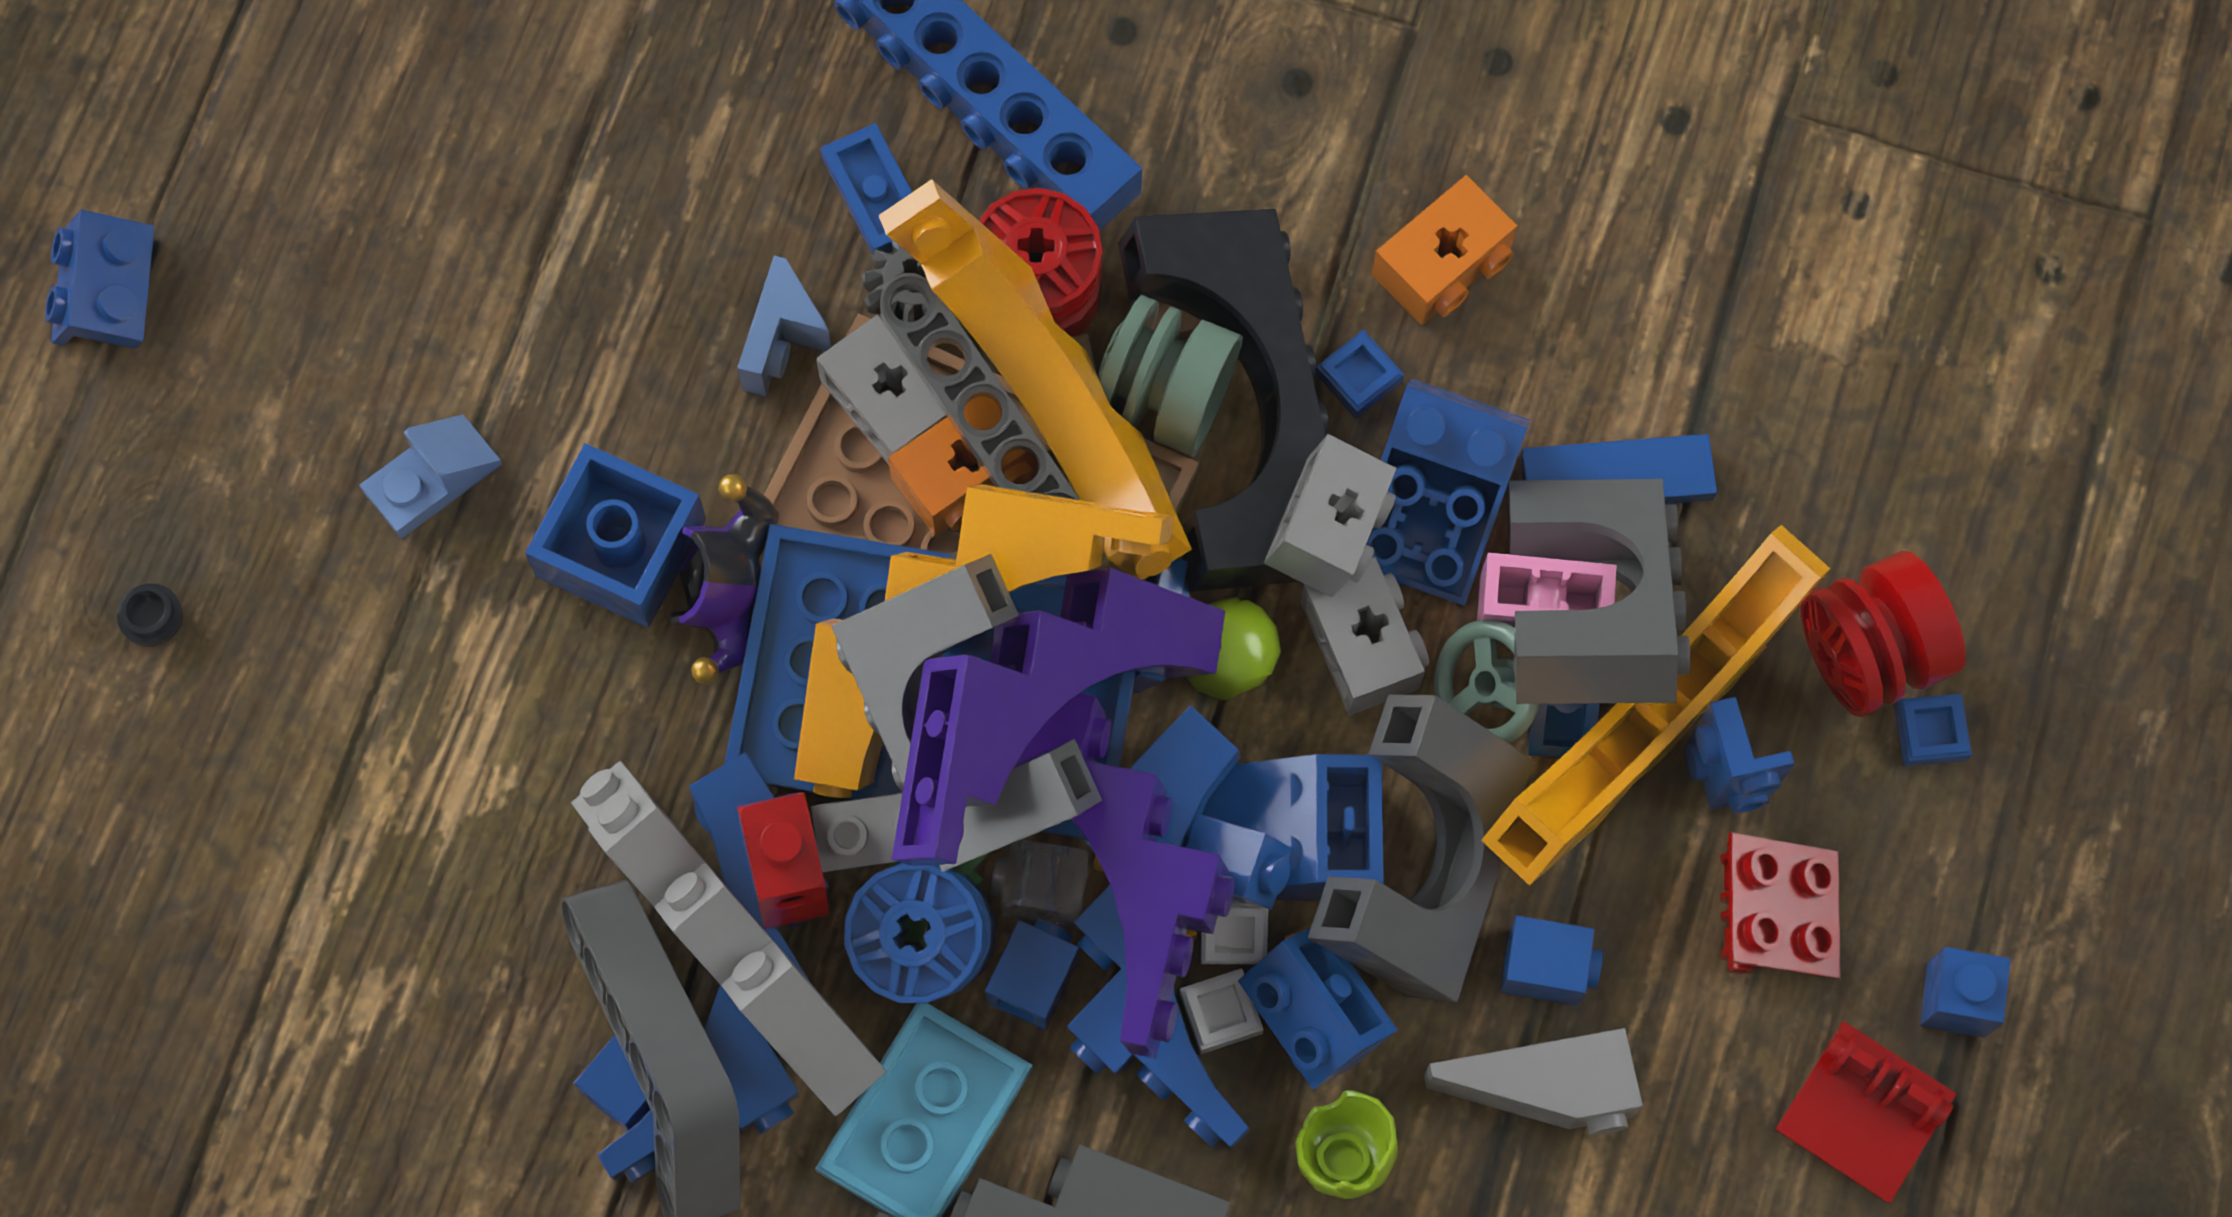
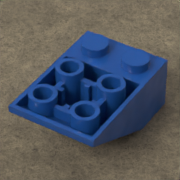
(1447, 487)
(1316, 805)

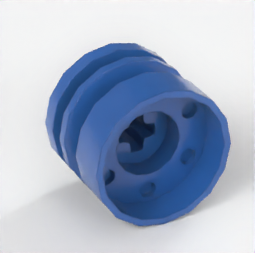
(957, 942)

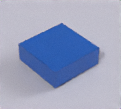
(1359, 374)
(1932, 730)

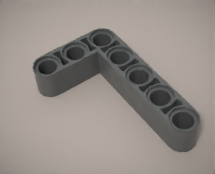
(972, 381)
(665, 1049)

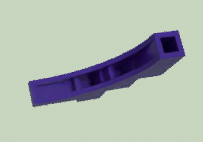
(1154, 884)

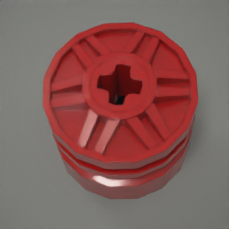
(1070, 247)
(1883, 633)

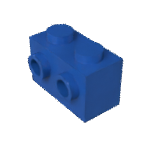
(1316, 1008)

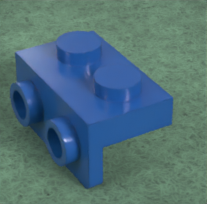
(100, 280)
(1726, 764)

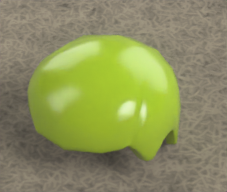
(1247, 650)
(1347, 1146)

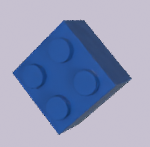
(615, 535)

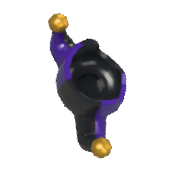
(724, 577)

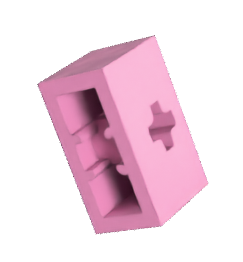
(1539, 583)

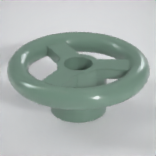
(1490, 681)

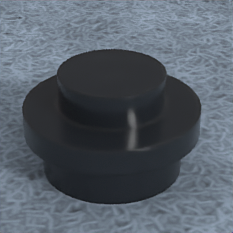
(150, 615)

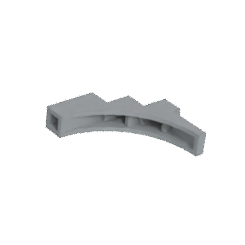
(726, 938)

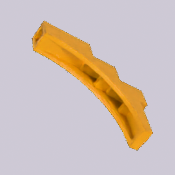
(1636, 736)

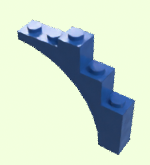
(1191, 765)
(750, 1063)

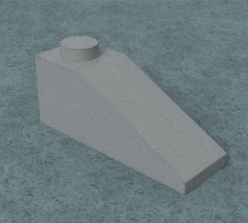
(1555, 1082)

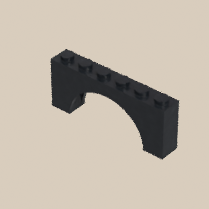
(1238, 277)

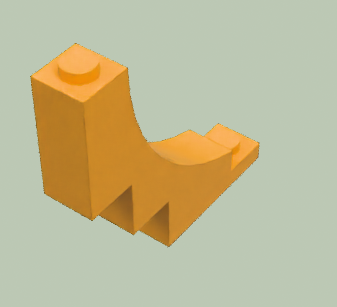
(1045, 367)
(1029, 540)

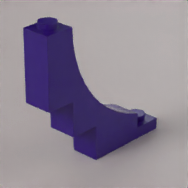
(983, 713)

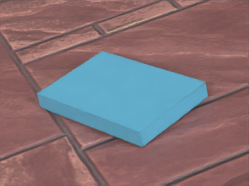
(925, 1118)

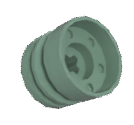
(1168, 375)

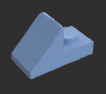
(781, 316)
(435, 470)

